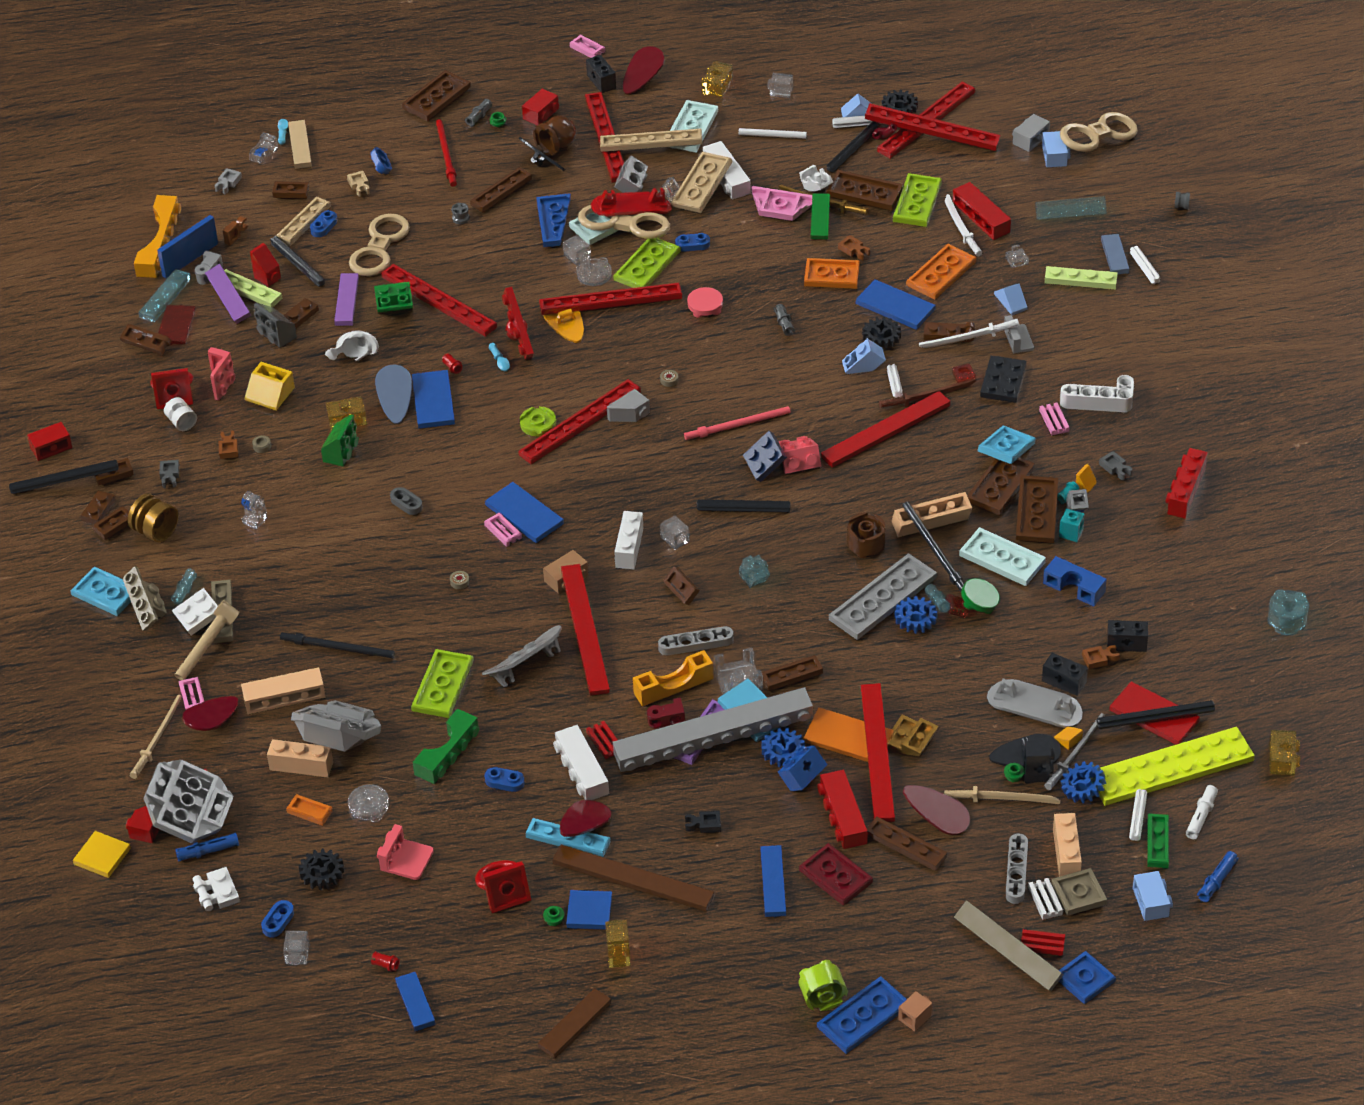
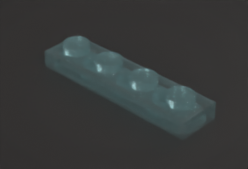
(1070, 208)
(164, 295)

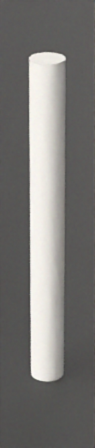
(772, 133)

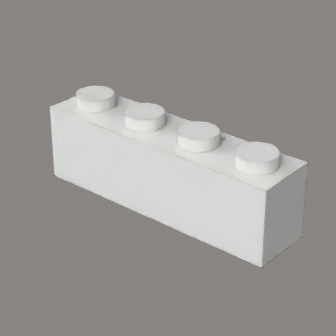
(735, 180)
(581, 763)

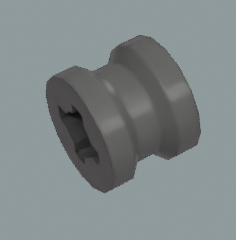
(1182, 200)
(460, 213)

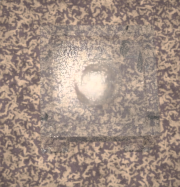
(734, 673)

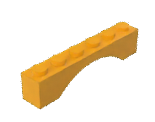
(166, 211)

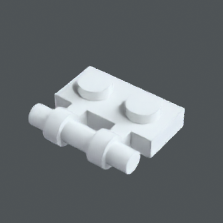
(222, 887)

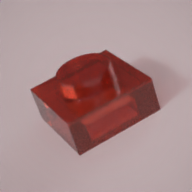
(963, 373)
(957, 606)

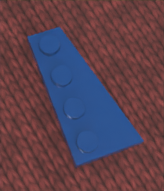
(553, 217)

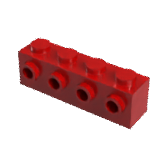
(1187, 483)

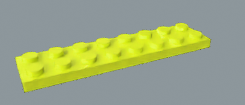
(1175, 765)

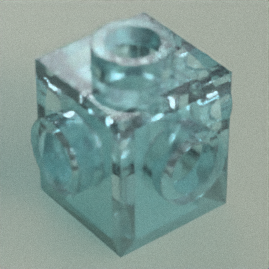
(754, 570)

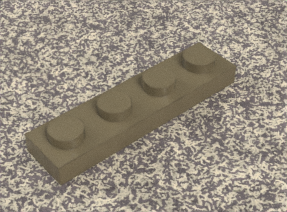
(223, 591)

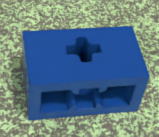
(802, 768)

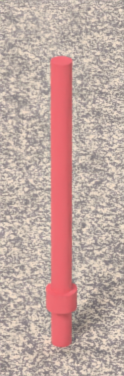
(703, 431)

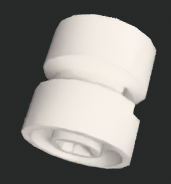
(180, 414)

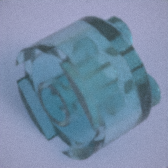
(1288, 611)

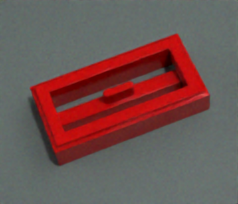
(598, 729)
(1044, 939)

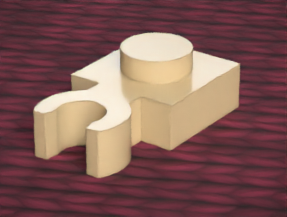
(358, 182)

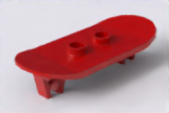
(631, 203)

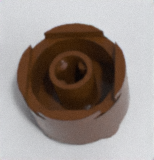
(866, 534)

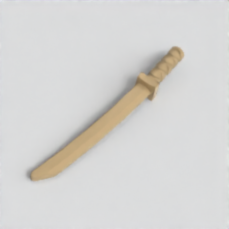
(146, 754)
(975, 794)

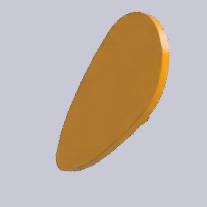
(567, 324)

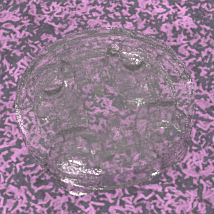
(594, 271)
(368, 802)

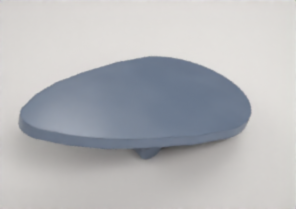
(394, 391)

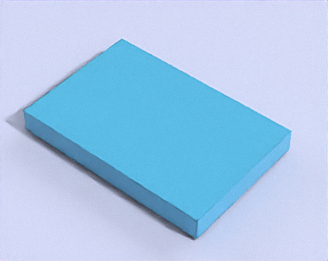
(1006, 444)
(102, 591)
(743, 694)

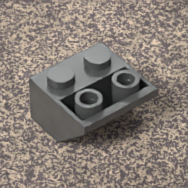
(274, 325)

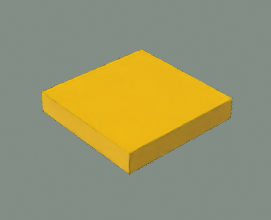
(101, 854)

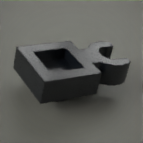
(707, 822)

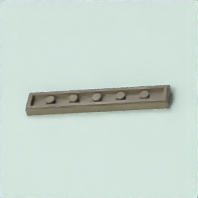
(1008, 946)

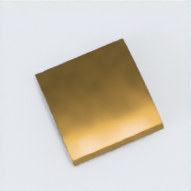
(911, 736)

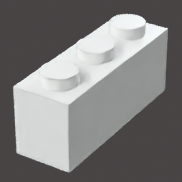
(629, 540)

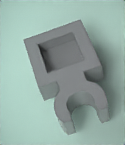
(228, 179)

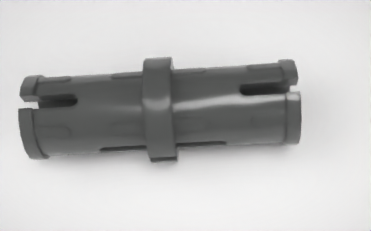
(484, 107)
(784, 319)

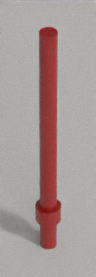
(450, 172)

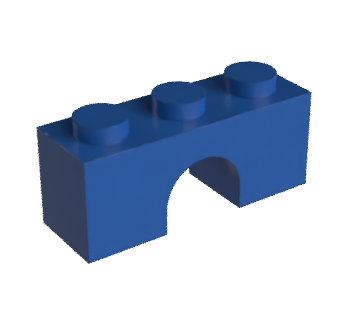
(1062, 573)

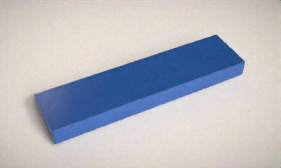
(773, 881)

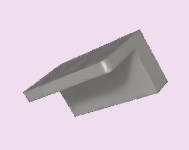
(1018, 337)

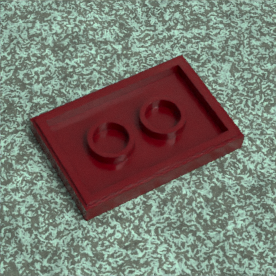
(835, 874)

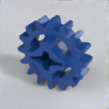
(915, 614)
(781, 746)
(1083, 782)

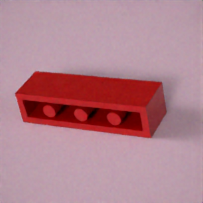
(981, 210)
(843, 809)

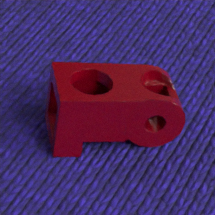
(666, 714)

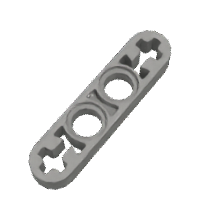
(696, 644)
(1016, 868)

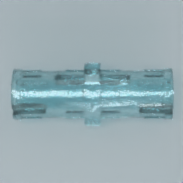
(184, 586)
(937, 598)

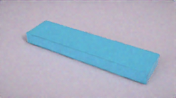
(550, 833)

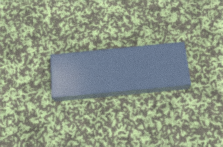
(1115, 253)

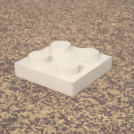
(196, 611)

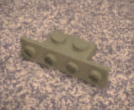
(144, 598)

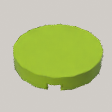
(537, 421)

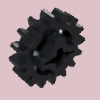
(901, 101)
(882, 332)
(321, 869)

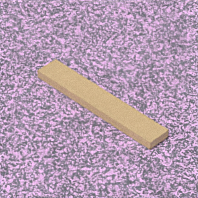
(651, 140)

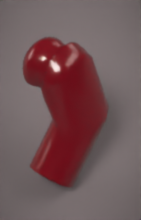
(884, 133)

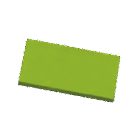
(917, 200)
(647, 263)
(442, 683)

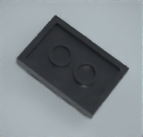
(1003, 379)

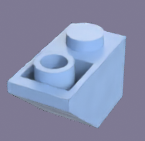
(864, 358)

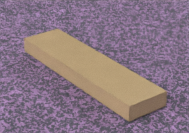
(299, 144)
(303, 220)

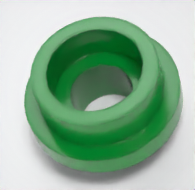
(497, 119)
(1014, 772)
(553, 920)

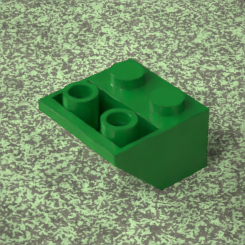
(393, 297)
(340, 442)

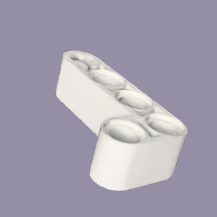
(1099, 397)

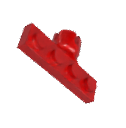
(517, 326)

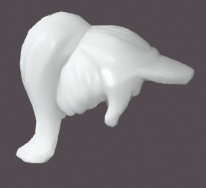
(354, 345)

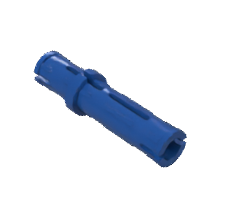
(206, 847)
(1214, 881)

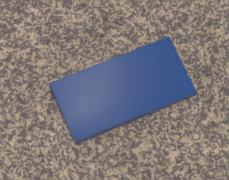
(188, 246)
(895, 304)
(433, 399)
(524, 512)
(862, 1015)

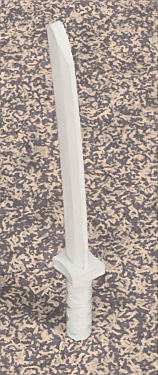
(967, 237)
(989, 330)

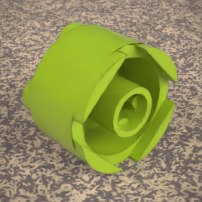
(822, 986)

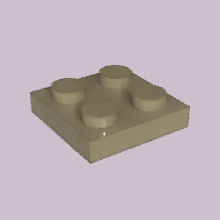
(1079, 891)

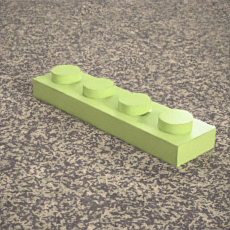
(1081, 277)
(254, 290)

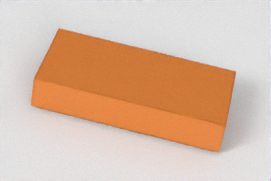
(309, 809)

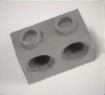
(631, 176)

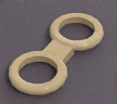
(1098, 131)
(627, 223)
(379, 244)

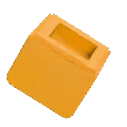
(1086, 478)
(1069, 737)

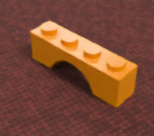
(694, 671)

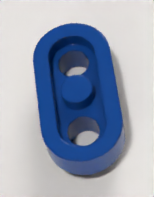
(381, 161)
(323, 223)
(693, 242)
(504, 779)
(276, 919)

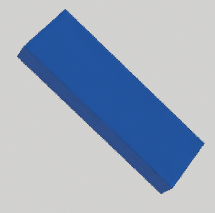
(415, 1001)

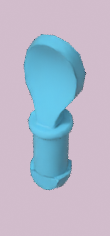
(282, 126)
(502, 363)

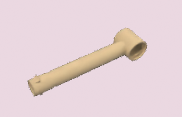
(224, 615)

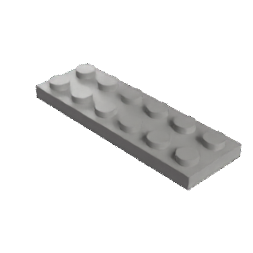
(882, 595)

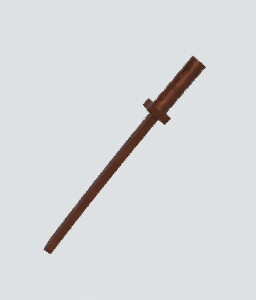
(905, 399)

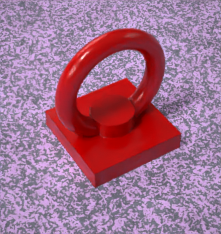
(172, 385)
(504, 884)

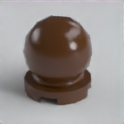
(554, 134)

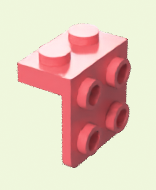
(222, 371)
(800, 454)
(403, 856)

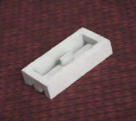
(1040, 885)

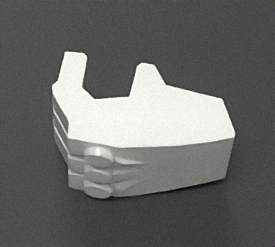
(814, 180)

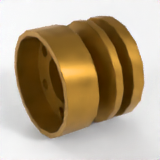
(153, 518)

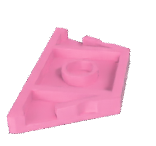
(780, 203)

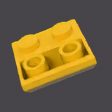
(269, 386)

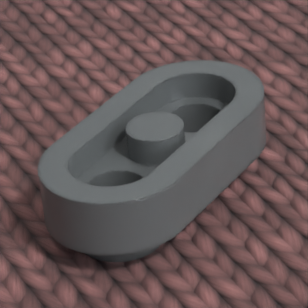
(406, 500)

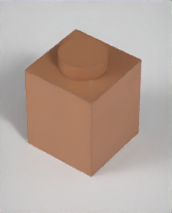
(915, 1011)

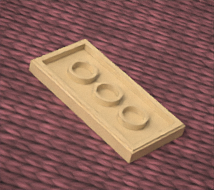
(701, 182)

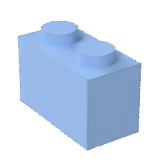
(1054, 150)
(1152, 895)

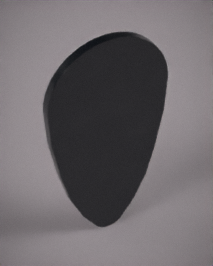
(535, 160)
(1014, 750)

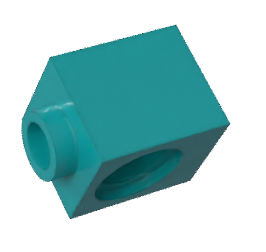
(1071, 525)

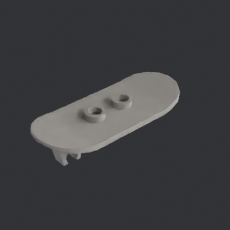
(544, 642)
(1035, 702)

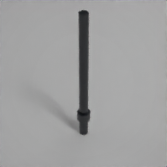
(955, 577)
(301, 639)

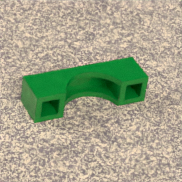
(433, 763)

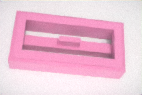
(584, 46)
(1051, 409)
(500, 531)
(188, 681)

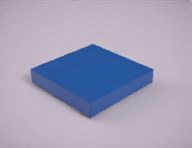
(589, 909)
(1086, 977)

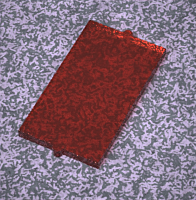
(177, 323)

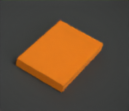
(831, 273)

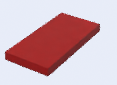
(1136, 698)

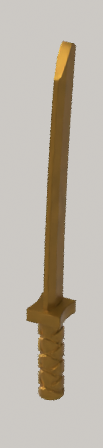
(843, 206)

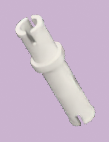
(1204, 805)

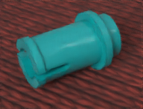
(1061, 496)

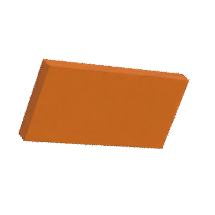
(941, 271)
(840, 734)

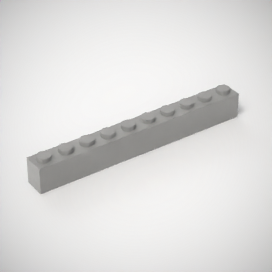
(713, 729)

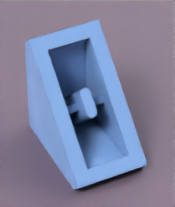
(855, 107)
(1012, 298)

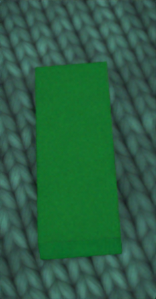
(820, 216)
(1158, 840)

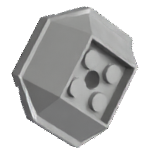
(336, 725)
(183, 783)

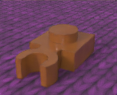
(232, 231)
(853, 246)
(228, 446)
(1098, 657)

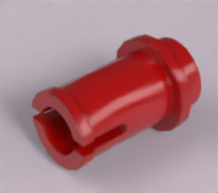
(454, 365)
(382, 960)

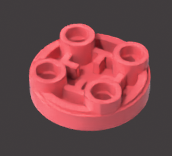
(705, 302)

